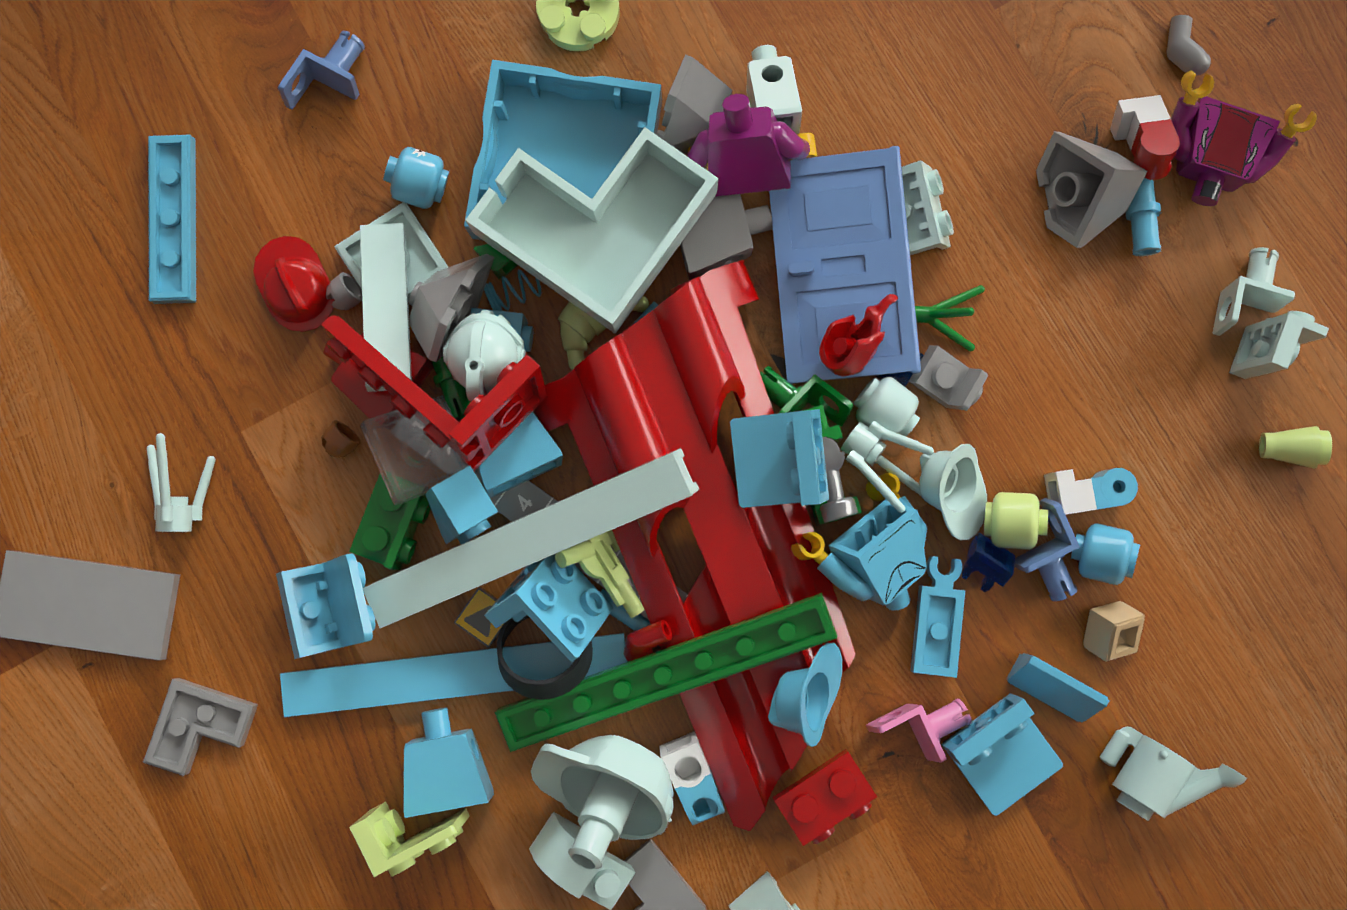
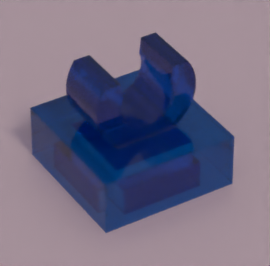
(989, 560)

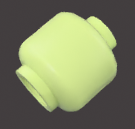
(1015, 520)

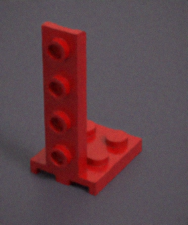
(486, 418)

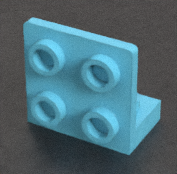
(779, 459)
(557, 601)
(1003, 754)

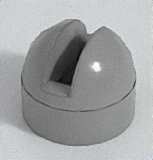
(344, 291)

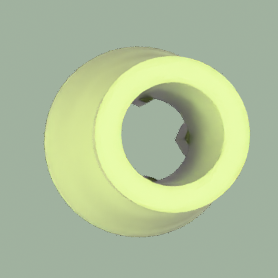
(1298, 446)

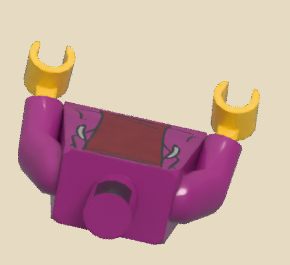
(1225, 143)

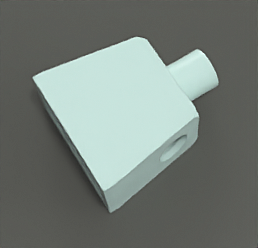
(774, 85)

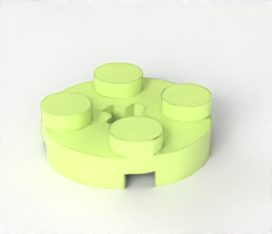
(577, 32)

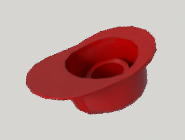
(293, 283)

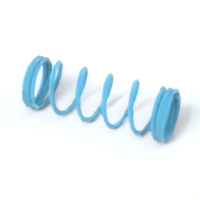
(496, 302)

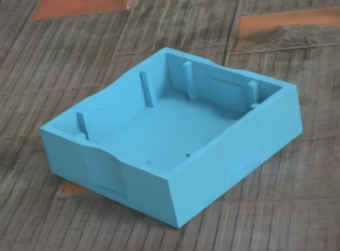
(563, 122)

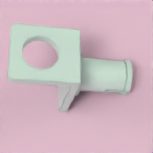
(1253, 290)

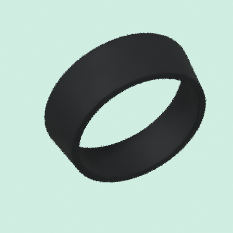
(546, 688)

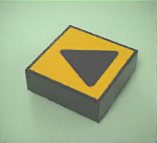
(473, 619)

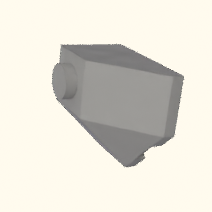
(690, 102)
(1085, 187)
(446, 301)

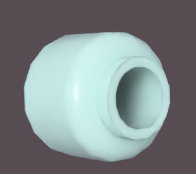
(888, 405)

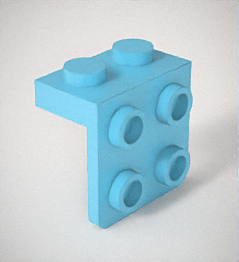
(326, 606)

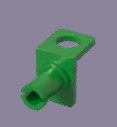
(795, 399)

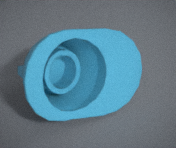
(807, 695)

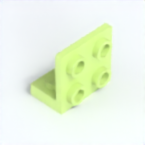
(384, 846)

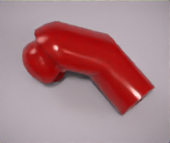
(643, 640)

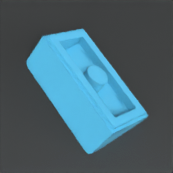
(1056, 688)

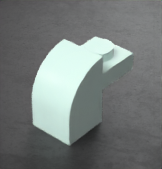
(552, 857)

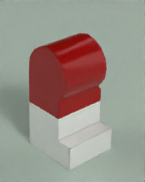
(1148, 132)

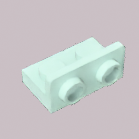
(926, 221)
(1274, 343)

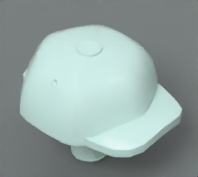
(611, 789)

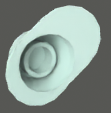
(956, 488)

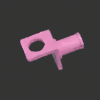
(928, 727)

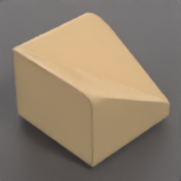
(1113, 630)

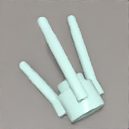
(865, 447)
(173, 512)

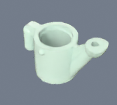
(1158, 777)

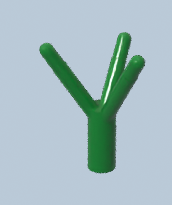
(929, 315)

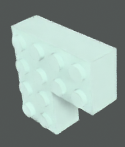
(599, 248)

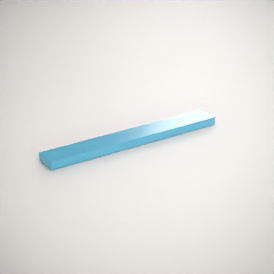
(432, 676)

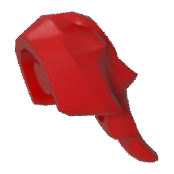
(851, 346)

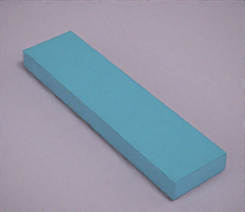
(172, 219)

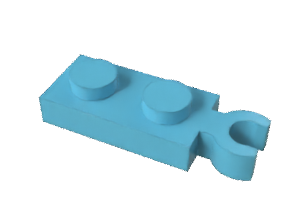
(938, 622)

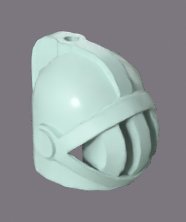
(481, 350)

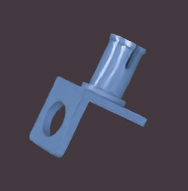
(328, 70)
(1049, 556)

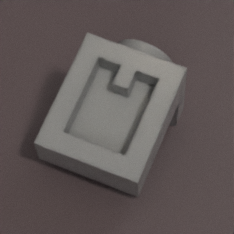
(949, 379)

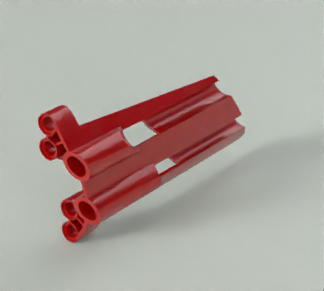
(664, 392)

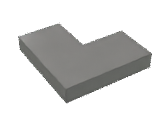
(193, 713)
(659, 882)

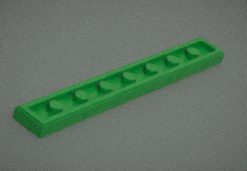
(670, 672)

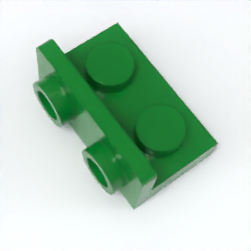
(387, 529)

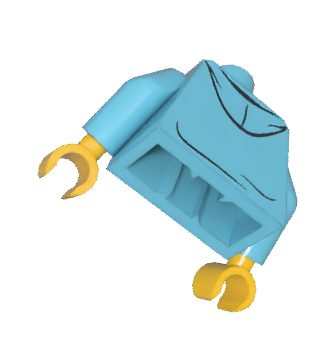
(877, 554)

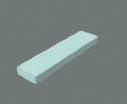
(386, 293)

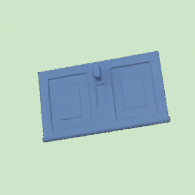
(840, 251)

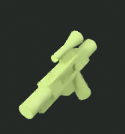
(601, 562)

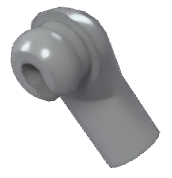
(1183, 50)

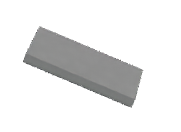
(87, 605)

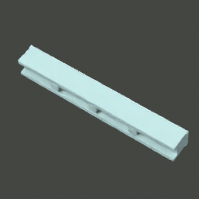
(532, 538)

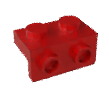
(825, 798)

